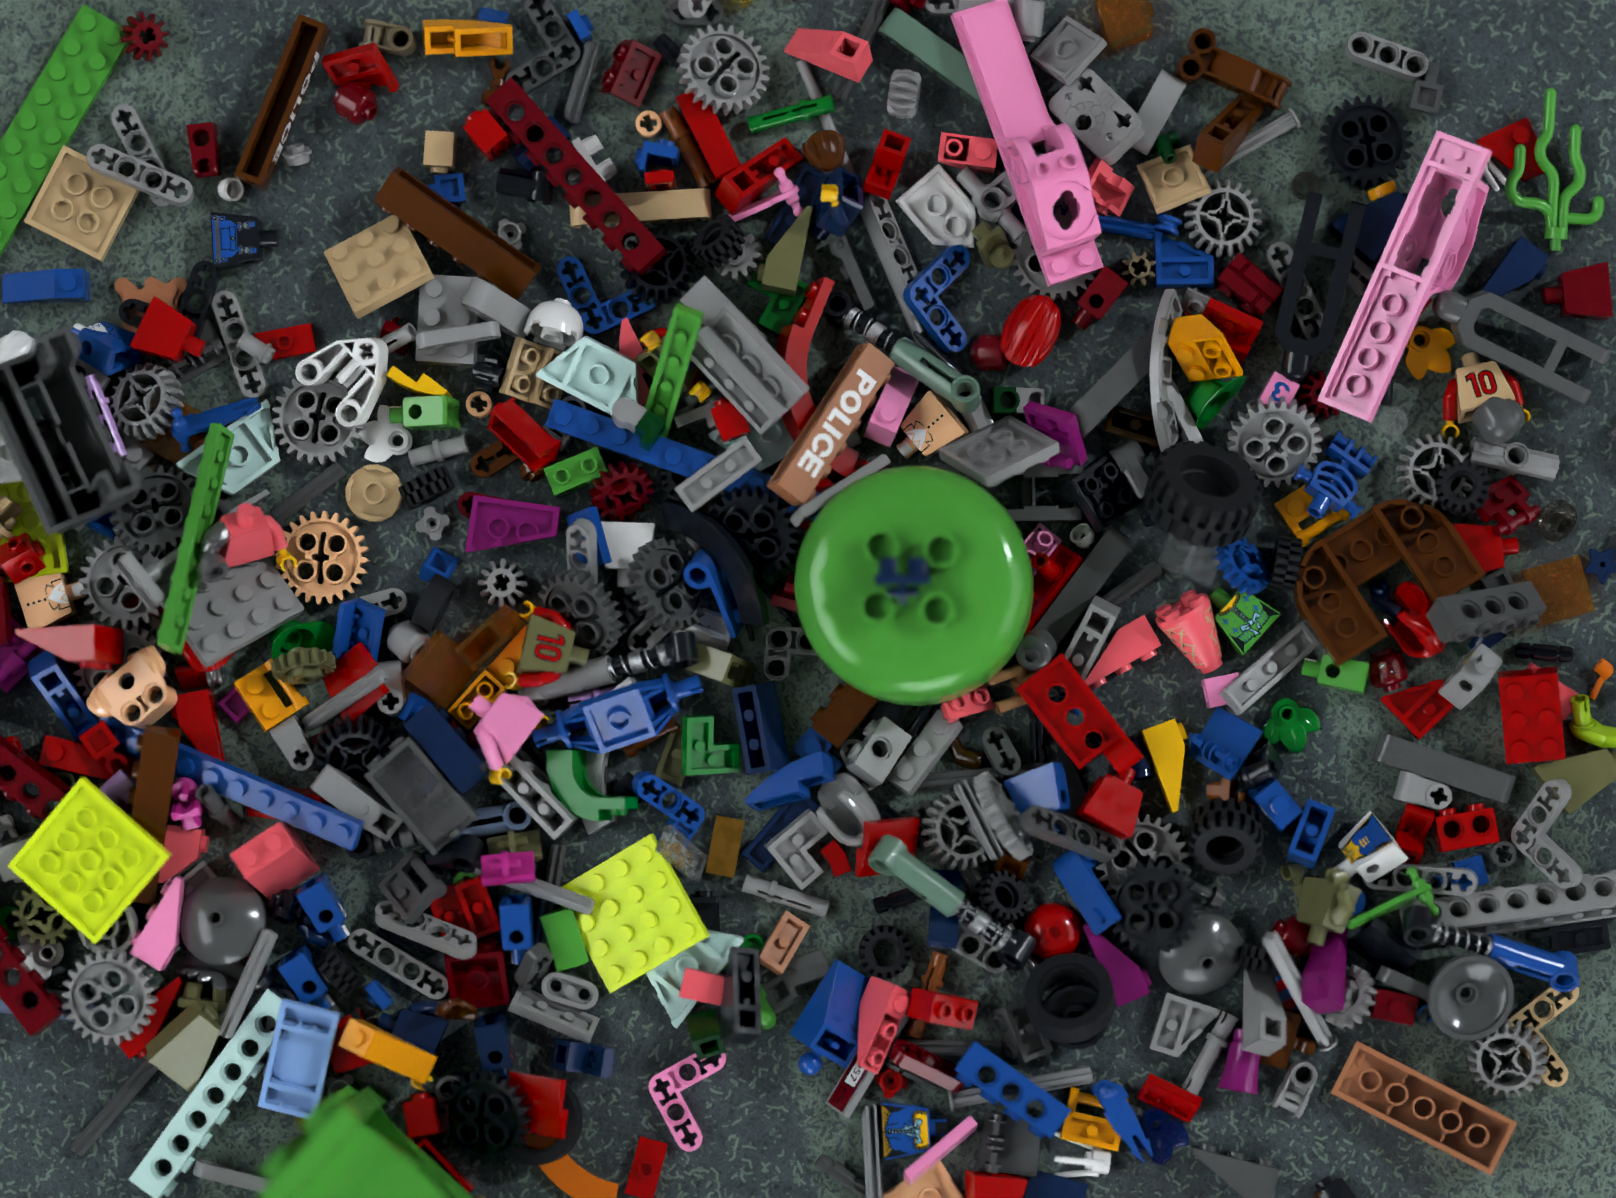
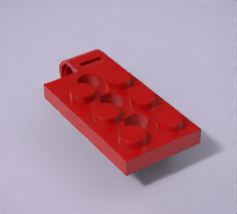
(1115, 742)

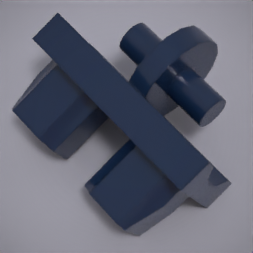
(889, 575)

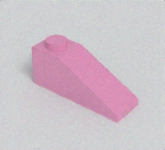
(891, 407)

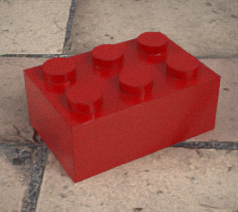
(1531, 715)

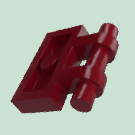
(1503, 497)

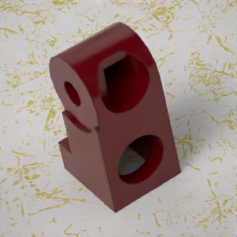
(204, 149)

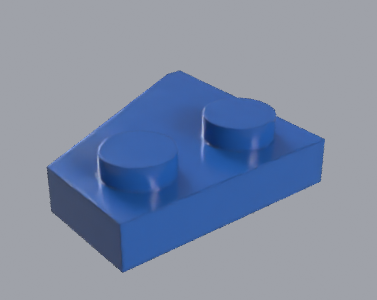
(1180, 264)

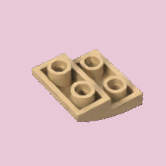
(520, 378)

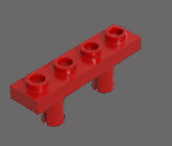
(1051, 579)

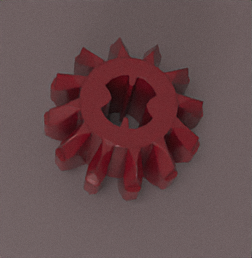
(153, 30)
(1311, 396)

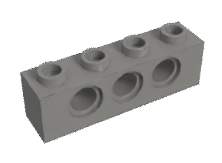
(533, 791)

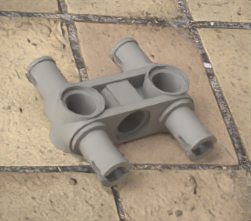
(1000, 192)

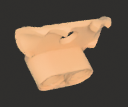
(148, 670)

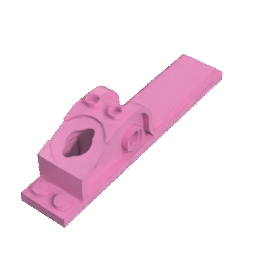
(1018, 124)
(1395, 293)

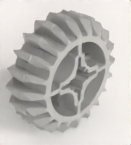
(1237, 219)
(136, 400)
(1436, 459)
(945, 849)
(1518, 1066)

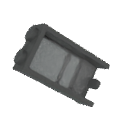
(420, 794)

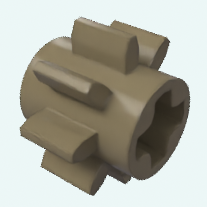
(1130, 270)

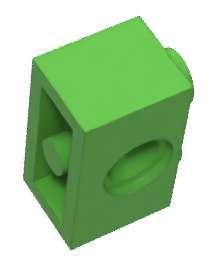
(575, 472)

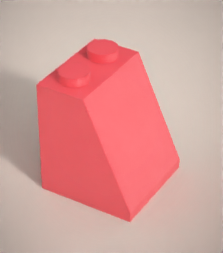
(275, 860)

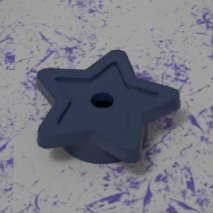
(1594, 566)

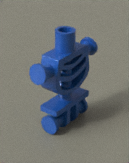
(1332, 483)

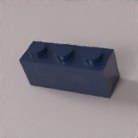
(760, 727)
(447, 747)

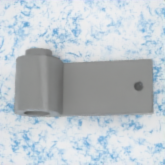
(1026, 13)

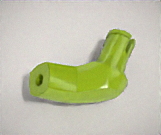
(1587, 728)

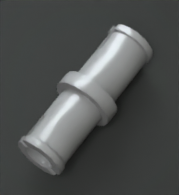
(438, 450)

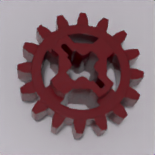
(621, 491)

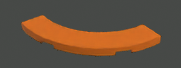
(570, 1176)

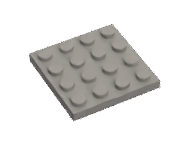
(236, 609)

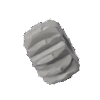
(904, 93)
(512, 585)

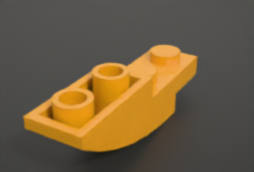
(490, 682)

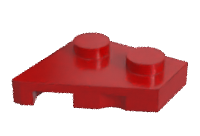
(360, 65)
(1503, 143)
(1418, 707)

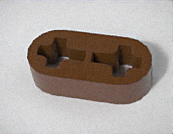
(497, 465)

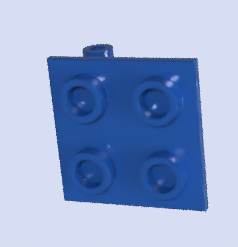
(1223, 743)

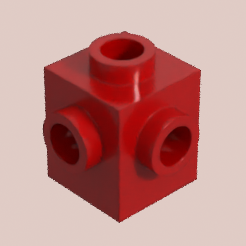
(22, 557)

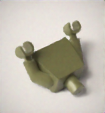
(1322, 902)

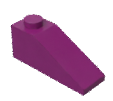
(1326, 975)
(1127, 978)

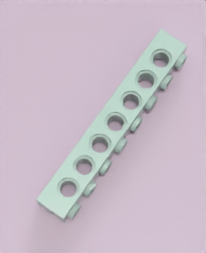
(148, 1174)

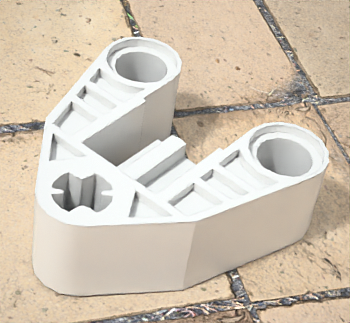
(367, 390)

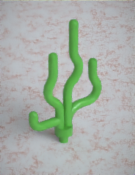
(1557, 207)

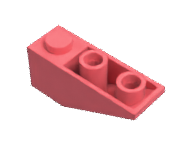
(832, 51)
(1125, 646)
(879, 1019)

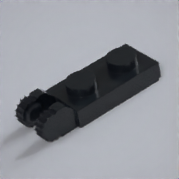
(1575, 937)

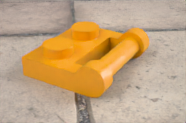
(1294, 510)
(263, 699)
(1087, 1128)

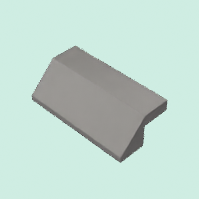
(747, 369)

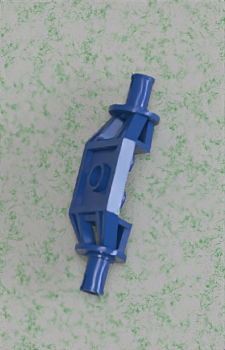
(619, 715)

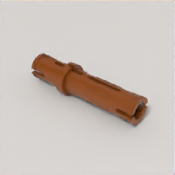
(681, 137)
(931, 981)

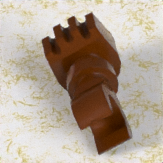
(498, 79)

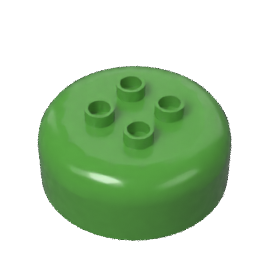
(957, 626)

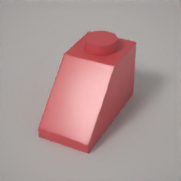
(185, 848)

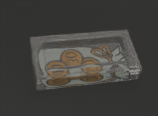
(681, 853)

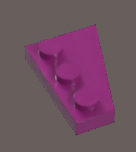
(509, 522)

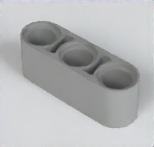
(1399, 54)
(1158, 107)
(495, 305)
(981, 954)

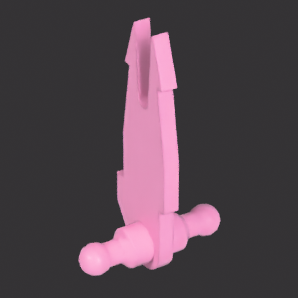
(787, 191)

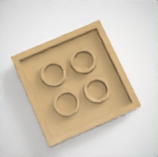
(81, 205)
(378, 265)

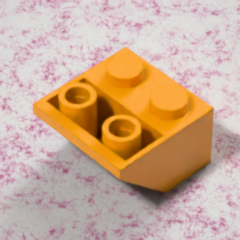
(1202, 349)

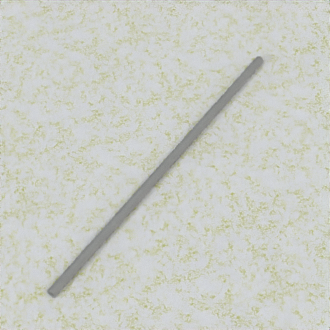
(828, 124)

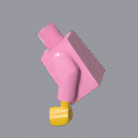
(504, 729)

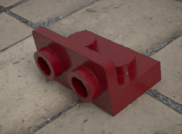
(630, 72)

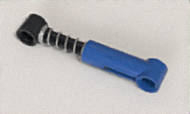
(1557, 967)

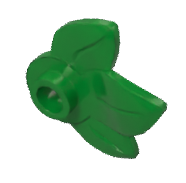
(1291, 729)

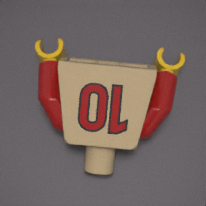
(1474, 386)

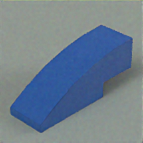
(792, 782)

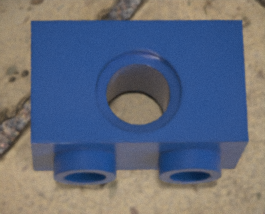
(1310, 833)

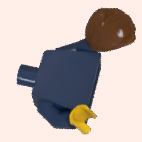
(843, 194)
(426, 1023)

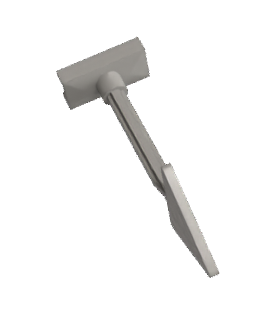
(143, 579)

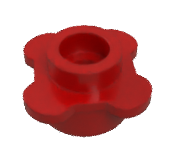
(890, 1088)

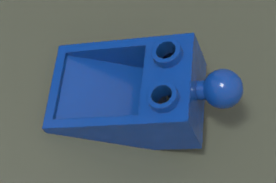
(831, 1019)

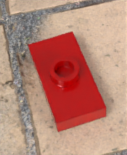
(660, 180)
(290, 341)
(1169, 1098)
(646, 1167)

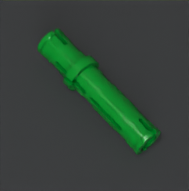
(802, 111)

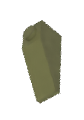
(785, 259)

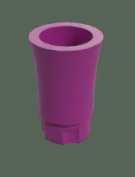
(1240, 1068)

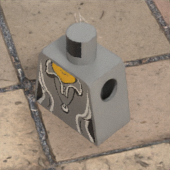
(1477, 668)

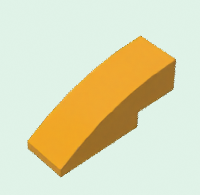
(466, 37)

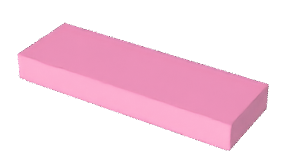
(940, 1150)

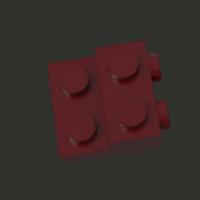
(480, 978)

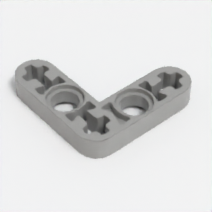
(1539, 839)

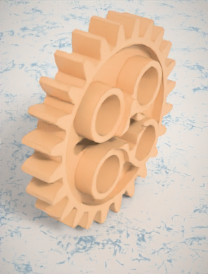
(349, 558)

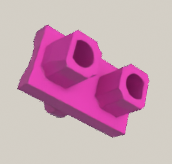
(185, 804)
(508, 868)

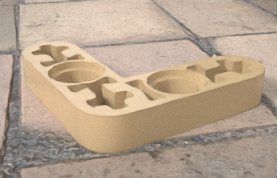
(1541, 1021)

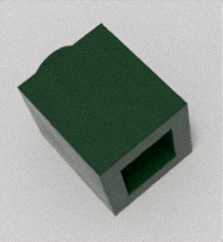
(705, 1034)

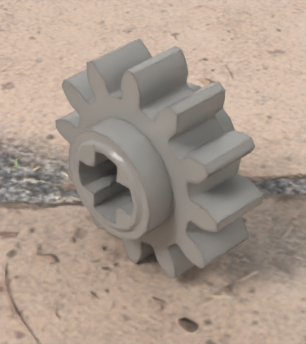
(745, 263)

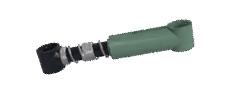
(905, 354)
(893, 860)

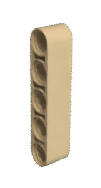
(655, 206)

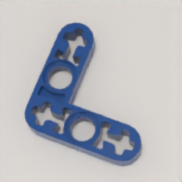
(930, 293)
(603, 310)
(684, 824)

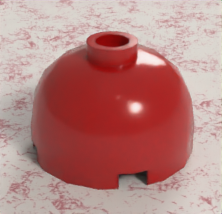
(1054, 929)

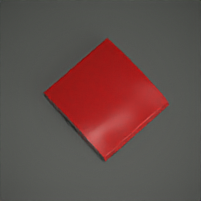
(1235, 326)
(349, 669)
(903, 828)
(468, 907)
(546, 1100)

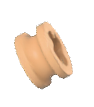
(643, 131)
(484, 397)

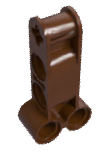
(1232, 72)

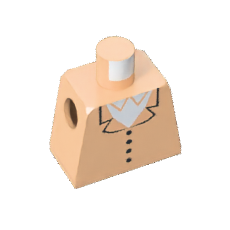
(930, 427)
(48, 599)

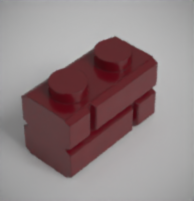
(1248, 286)

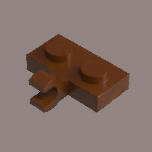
(1301, 1043)

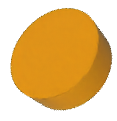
(1382, 190)

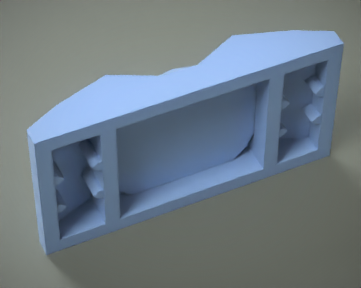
(299, 1058)

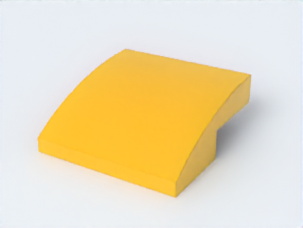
(423, 387)

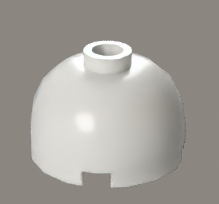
(555, 324)

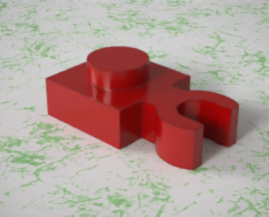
(101, 742)

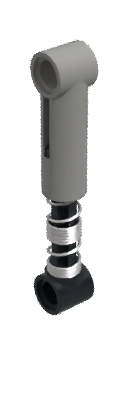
(678, 651)

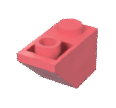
(967, 151)

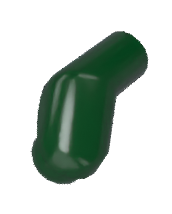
(1164, 146)

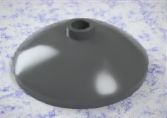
(239, 924)
(1213, 940)
(1481, 1007)

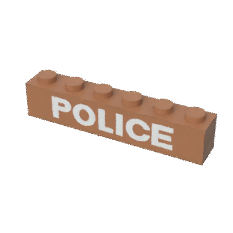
(831, 424)

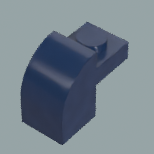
(583, 1057)

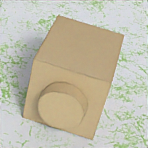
(439, 152)

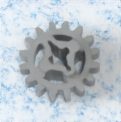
(1357, 998)

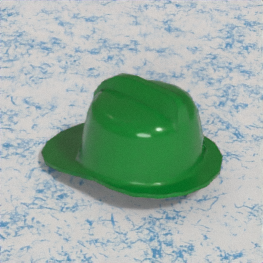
(1210, 396)
(303, 635)

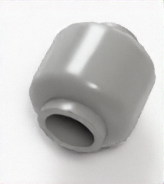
(406, 640)

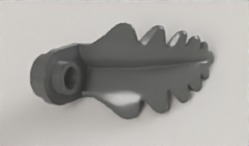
(222, 975)

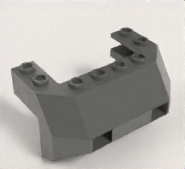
(65, 440)

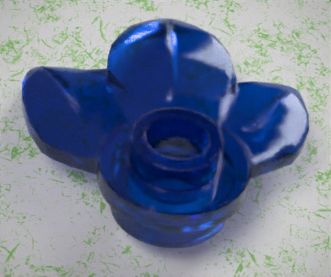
(1162, 1138)

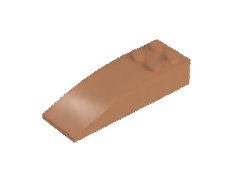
(1424, 1108)

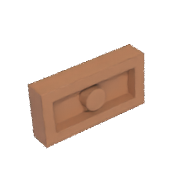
(782, 943)

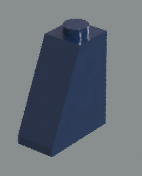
(1376, 225)

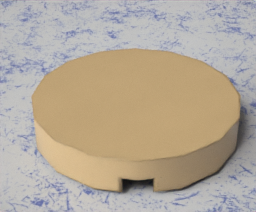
(380, 487)

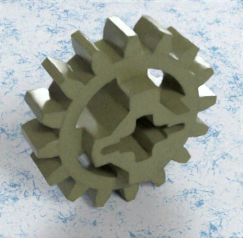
(303, 665)
(48, 925)

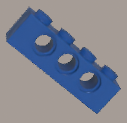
(1052, 1112)

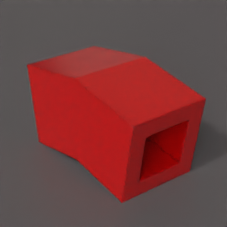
(836, 858)

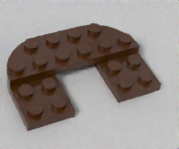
(1365, 548)

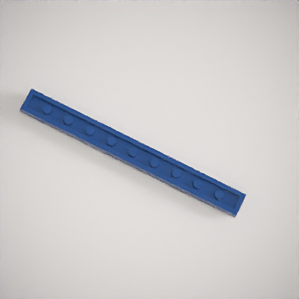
(664, 454)
(252, 790)

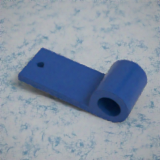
(704, 573)
(1085, 890)

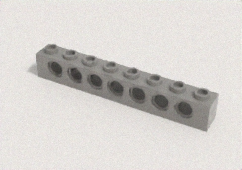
(1532, 912)

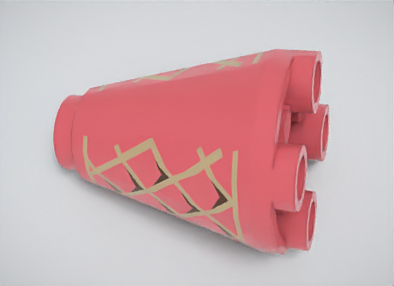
(1192, 629)

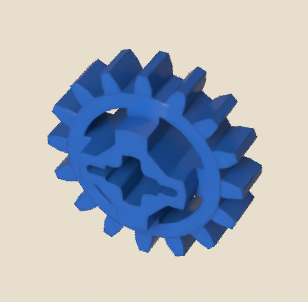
(1243, 567)

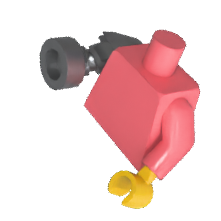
(239, 540)

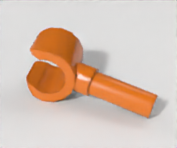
(1605, 670)

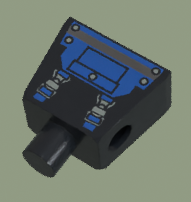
(239, 240)

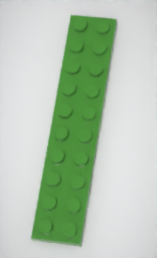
(54, 112)

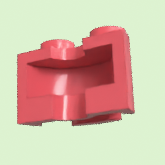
(1108, 189)

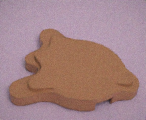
(167, 292)

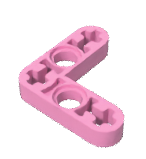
(676, 1085)

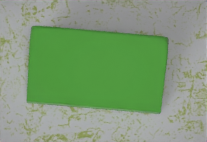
(563, 938)

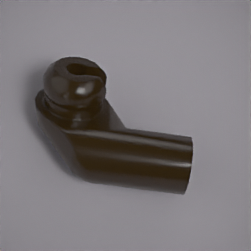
(966, 758)

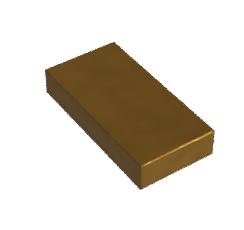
(725, 846)

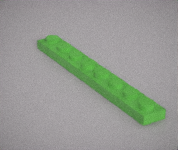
(199, 520)

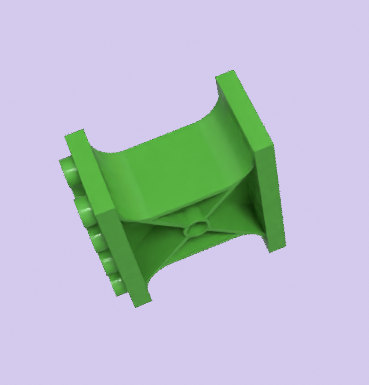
(355, 1153)

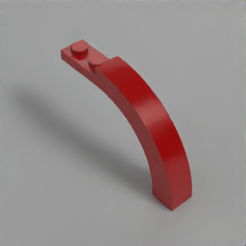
(793, 349)

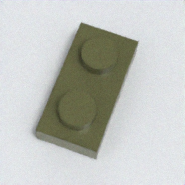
(671, 759)

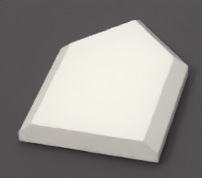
(940, 209)

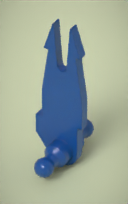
(191, 424)
(1120, 1115)

